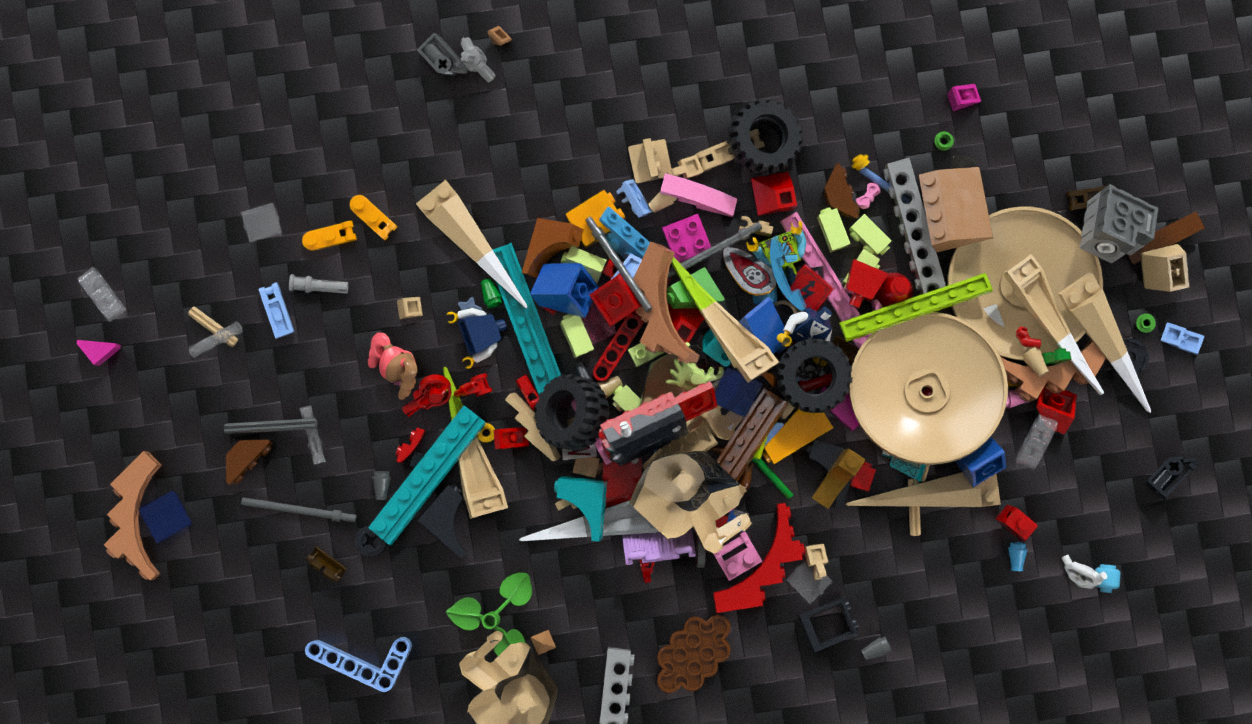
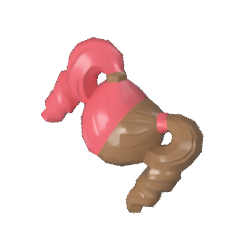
(394, 363)

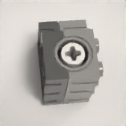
(1117, 224)

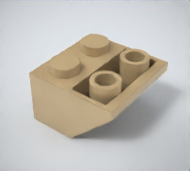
(1165, 269)

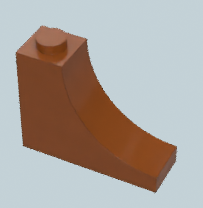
(547, 240)

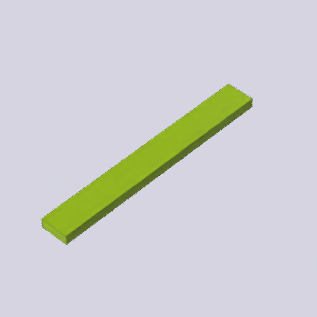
(916, 307)

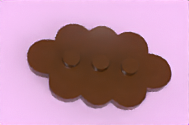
(693, 653)

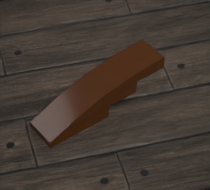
(1171, 234)

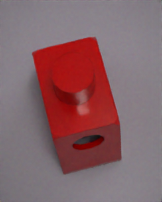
(863, 282)
(1016, 522)

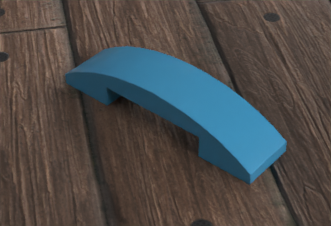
(793, 296)

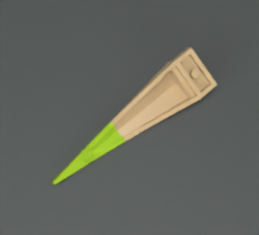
(740, 345)
(478, 480)

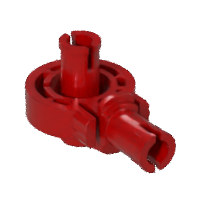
(434, 396)

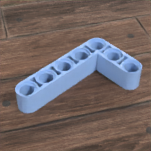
(360, 665)

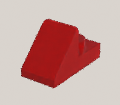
(510, 438)

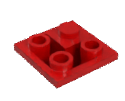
(773, 193)
(686, 321)

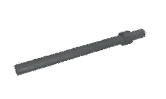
(742, 234)
(599, 235)
(335, 515)

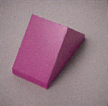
(963, 96)
(98, 351)

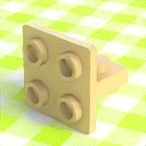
(649, 160)

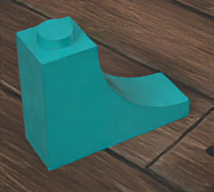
(589, 497)

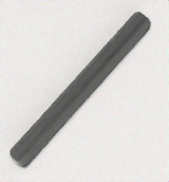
(269, 426)

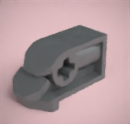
(437, 51)

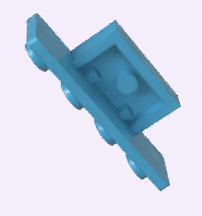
(623, 236)

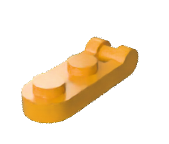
(371, 216)
(329, 236)

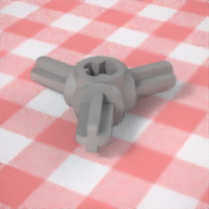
(475, 59)

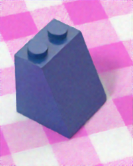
(564, 288)
(765, 325)
(983, 462)

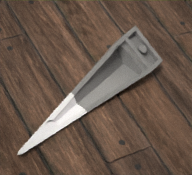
(618, 520)

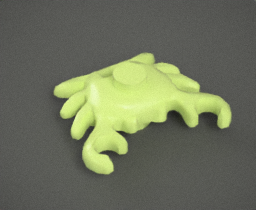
(690, 376)

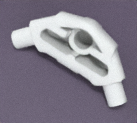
(1083, 575)

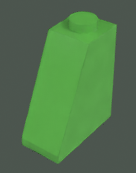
(679, 297)

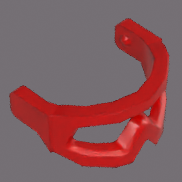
(646, 571)

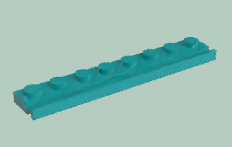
(527, 322)
(427, 475)

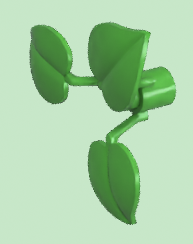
(467, 610)

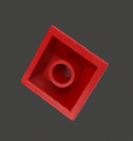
(1058, 407)

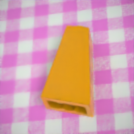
(796, 433)

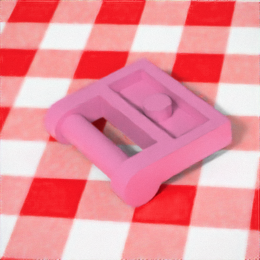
(741, 561)

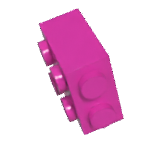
(686, 238)

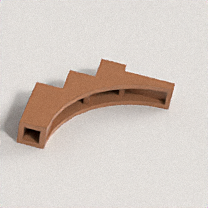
(652, 280)
(1058, 376)
(125, 514)

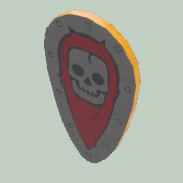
(749, 272)

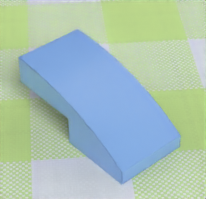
(1182, 338)

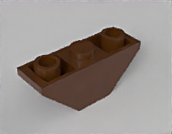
(839, 194)
(244, 457)

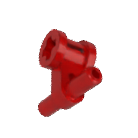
(477, 385)

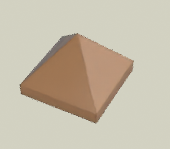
(498, 36)
(543, 642)

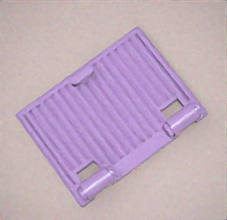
(656, 547)

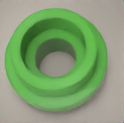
(949, 138)
(1140, 326)

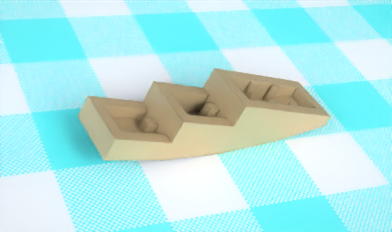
(527, 418)

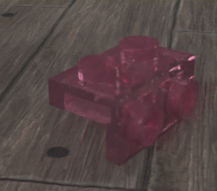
(597, 326)

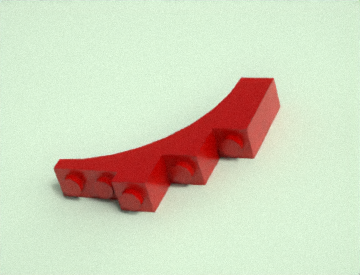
(783, 549)

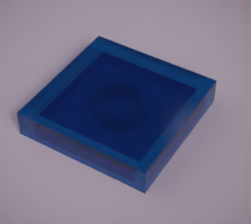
(735, 392)
(165, 516)

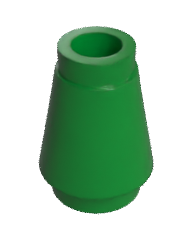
(490, 294)

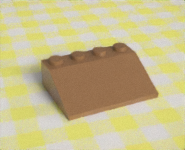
(955, 207)

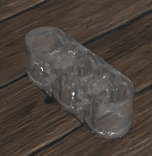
(101, 294)
(1036, 442)

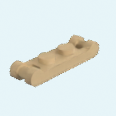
(721, 154)

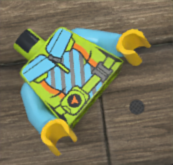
(792, 244)

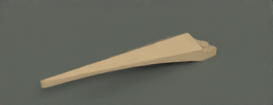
(941, 492)

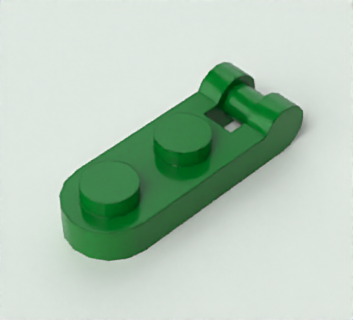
(1056, 357)

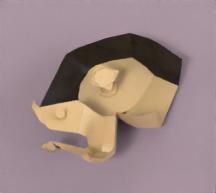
(512, 685)

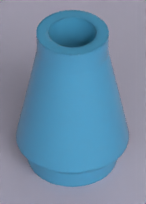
(1017, 555)

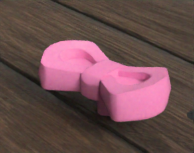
(872, 190)

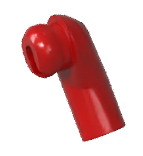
(1025, 340)

